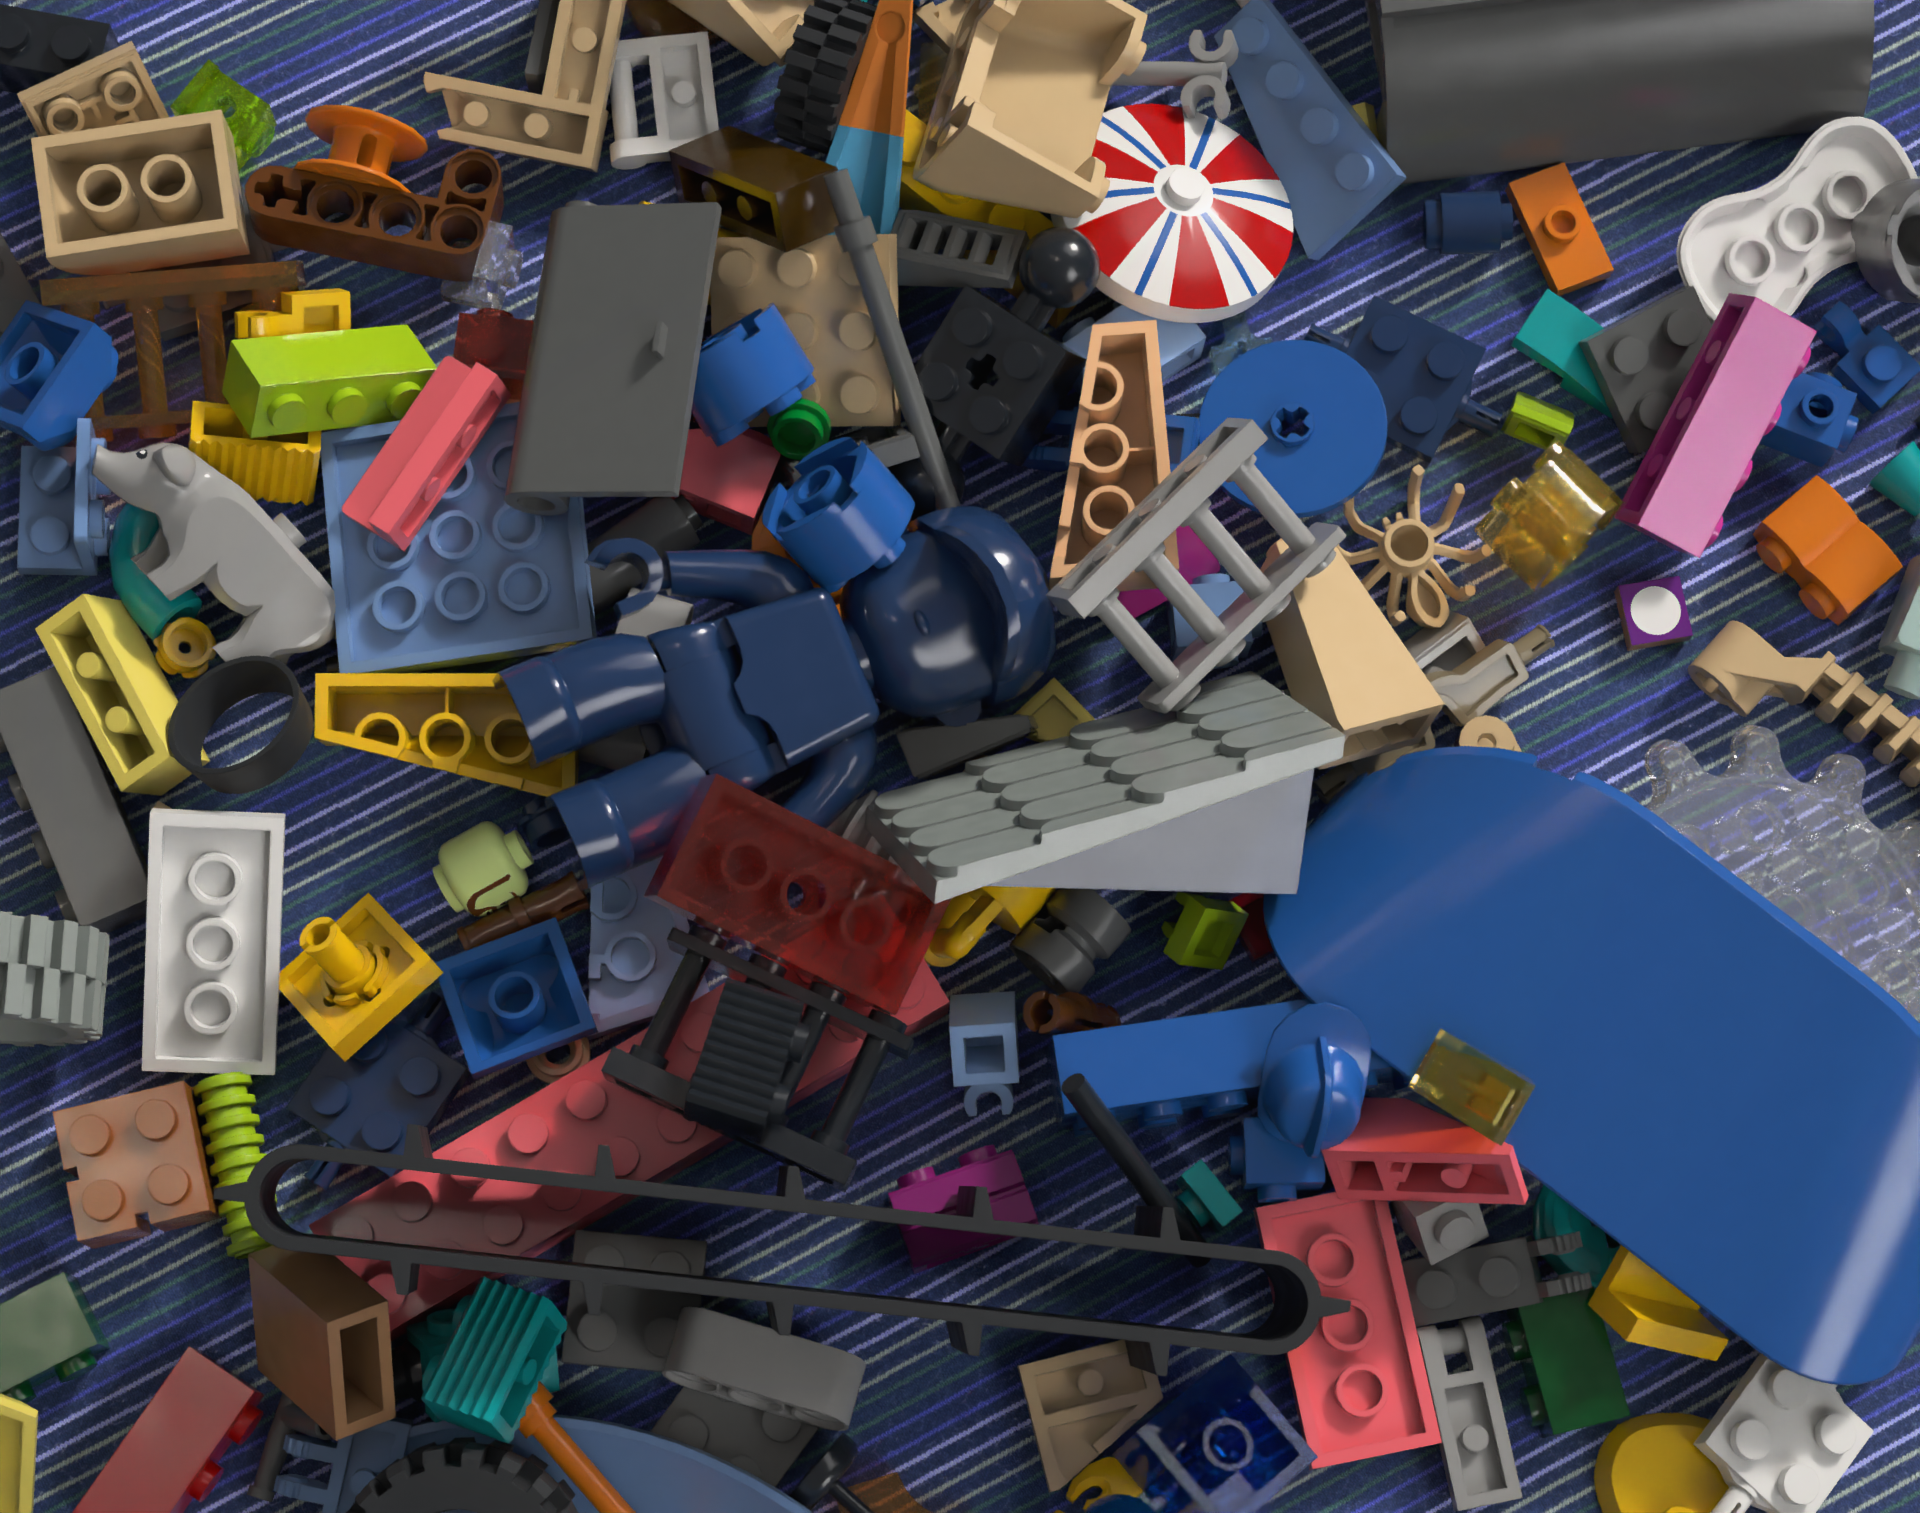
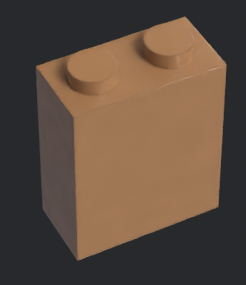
(323, 1338)

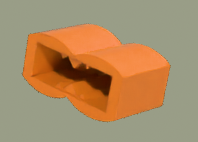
(1826, 551)

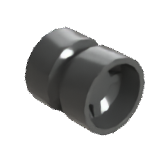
(1070, 938)

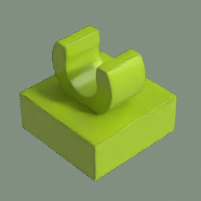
(1203, 931)

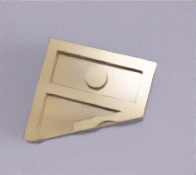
(1084, 1405)

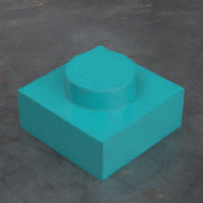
(1206, 1198)

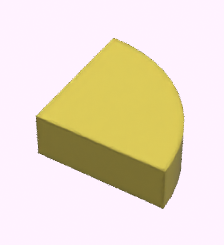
(1054, 712)

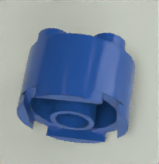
(746, 369)
(840, 513)

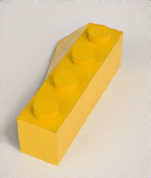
(437, 723)

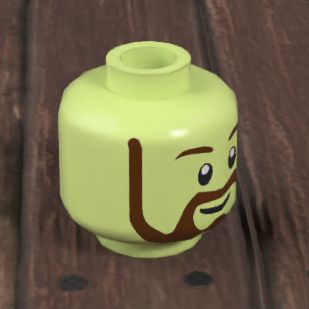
(483, 869)

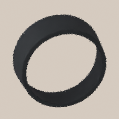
(218, 692)

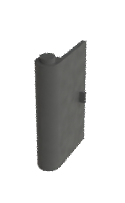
(612, 353)

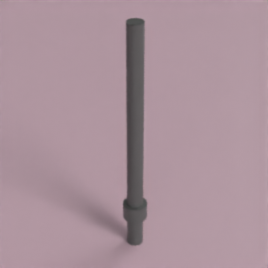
(857, 237)

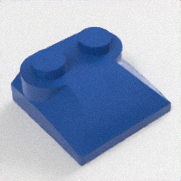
(51, 373)
(515, 998)

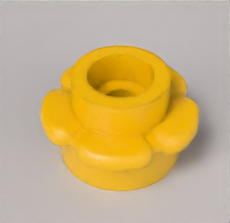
(196, 636)

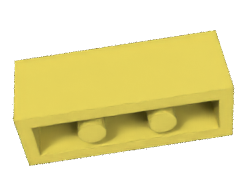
(116, 691)

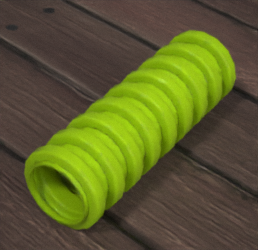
(234, 1150)

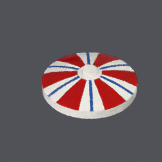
(1188, 216)

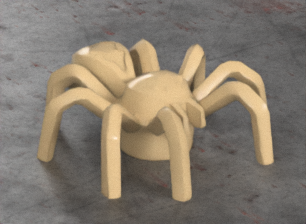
(1408, 551)

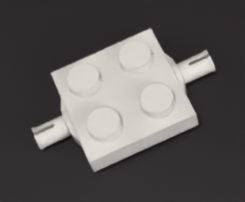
(1781, 1441)

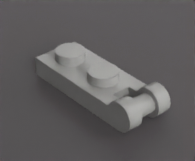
(1469, 1417)

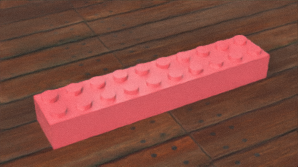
(562, 1133)

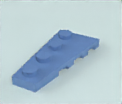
(1307, 130)

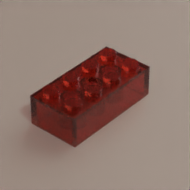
(859, 914)

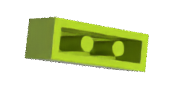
(325, 379)

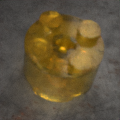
(1549, 517)

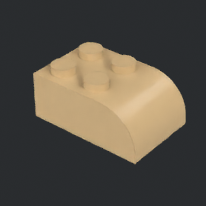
(140, 195)

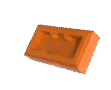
(1559, 229)

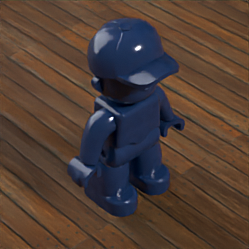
(784, 681)

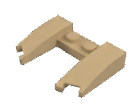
(571, 114)

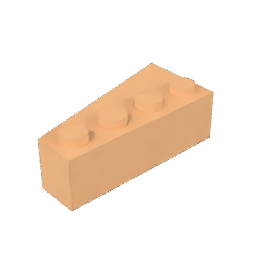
(1116, 445)

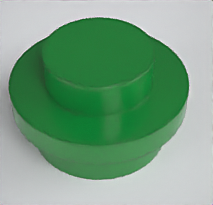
(799, 429)

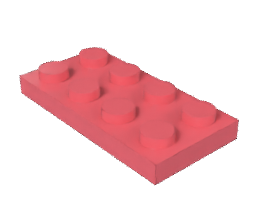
(1363, 1370)

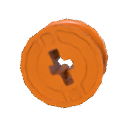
(361, 144)

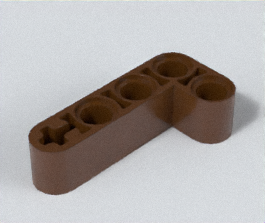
(292, 206)

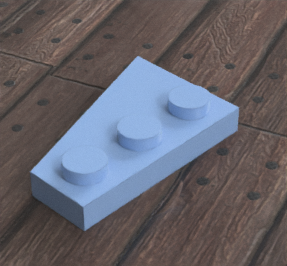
(630, 951)

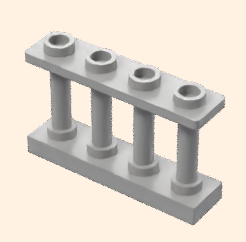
(1138, 546)

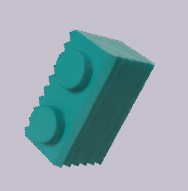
(493, 1359)

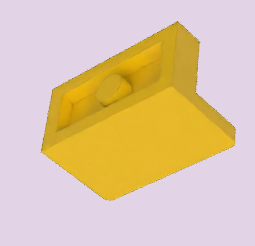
(1653, 1311)

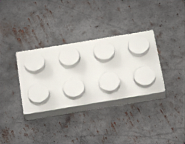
(213, 941)

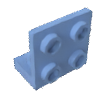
(61, 510)

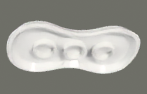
(1794, 227)

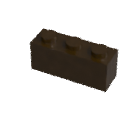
(759, 185)

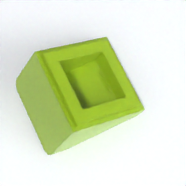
(1537, 421)

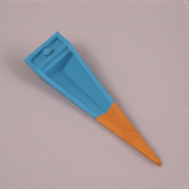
(873, 117)

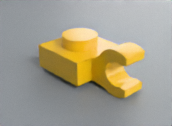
(299, 314)

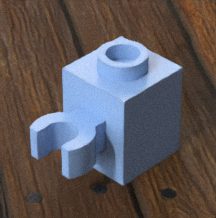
(984, 1046)

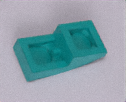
(1552, 340)

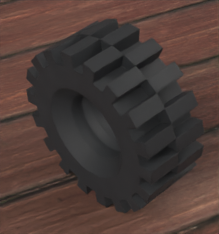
(821, 71)

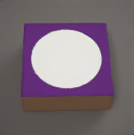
(1653, 613)

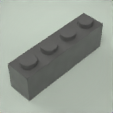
(74, 804)

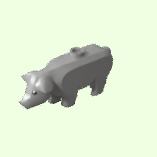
(229, 543)

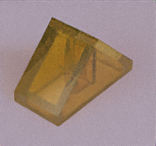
(1472, 1086)

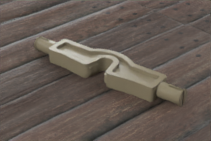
(1466, 693)

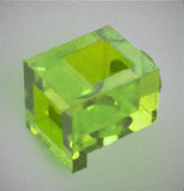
(250, 124)

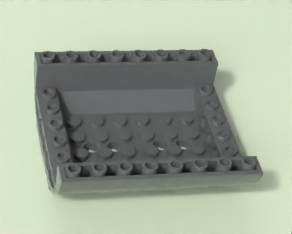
(1604, 79)

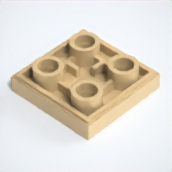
(94, 95)

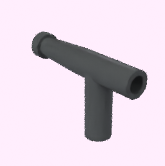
(287, 1420)

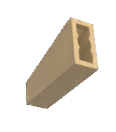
(1350, 663)

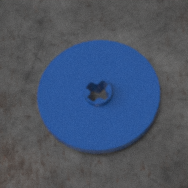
(1340, 415)

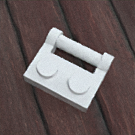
(680, 91)

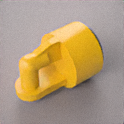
(973, 911)

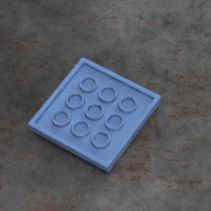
(473, 579)

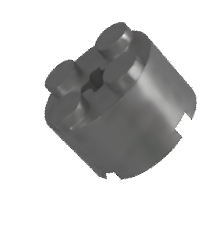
(1889, 241)

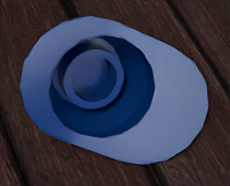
(1315, 1077)

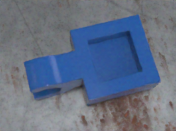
(1870, 364)

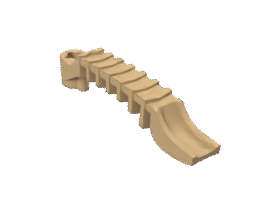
(1744, 668)

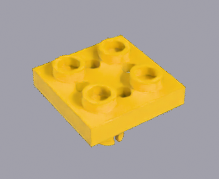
(347, 966)

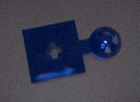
(1216, 1414)

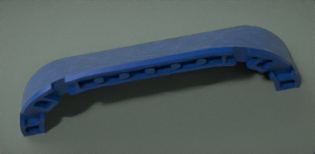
(1690, 1046)

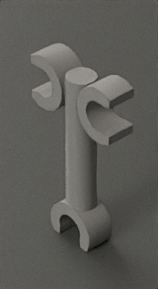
(1200, 78)

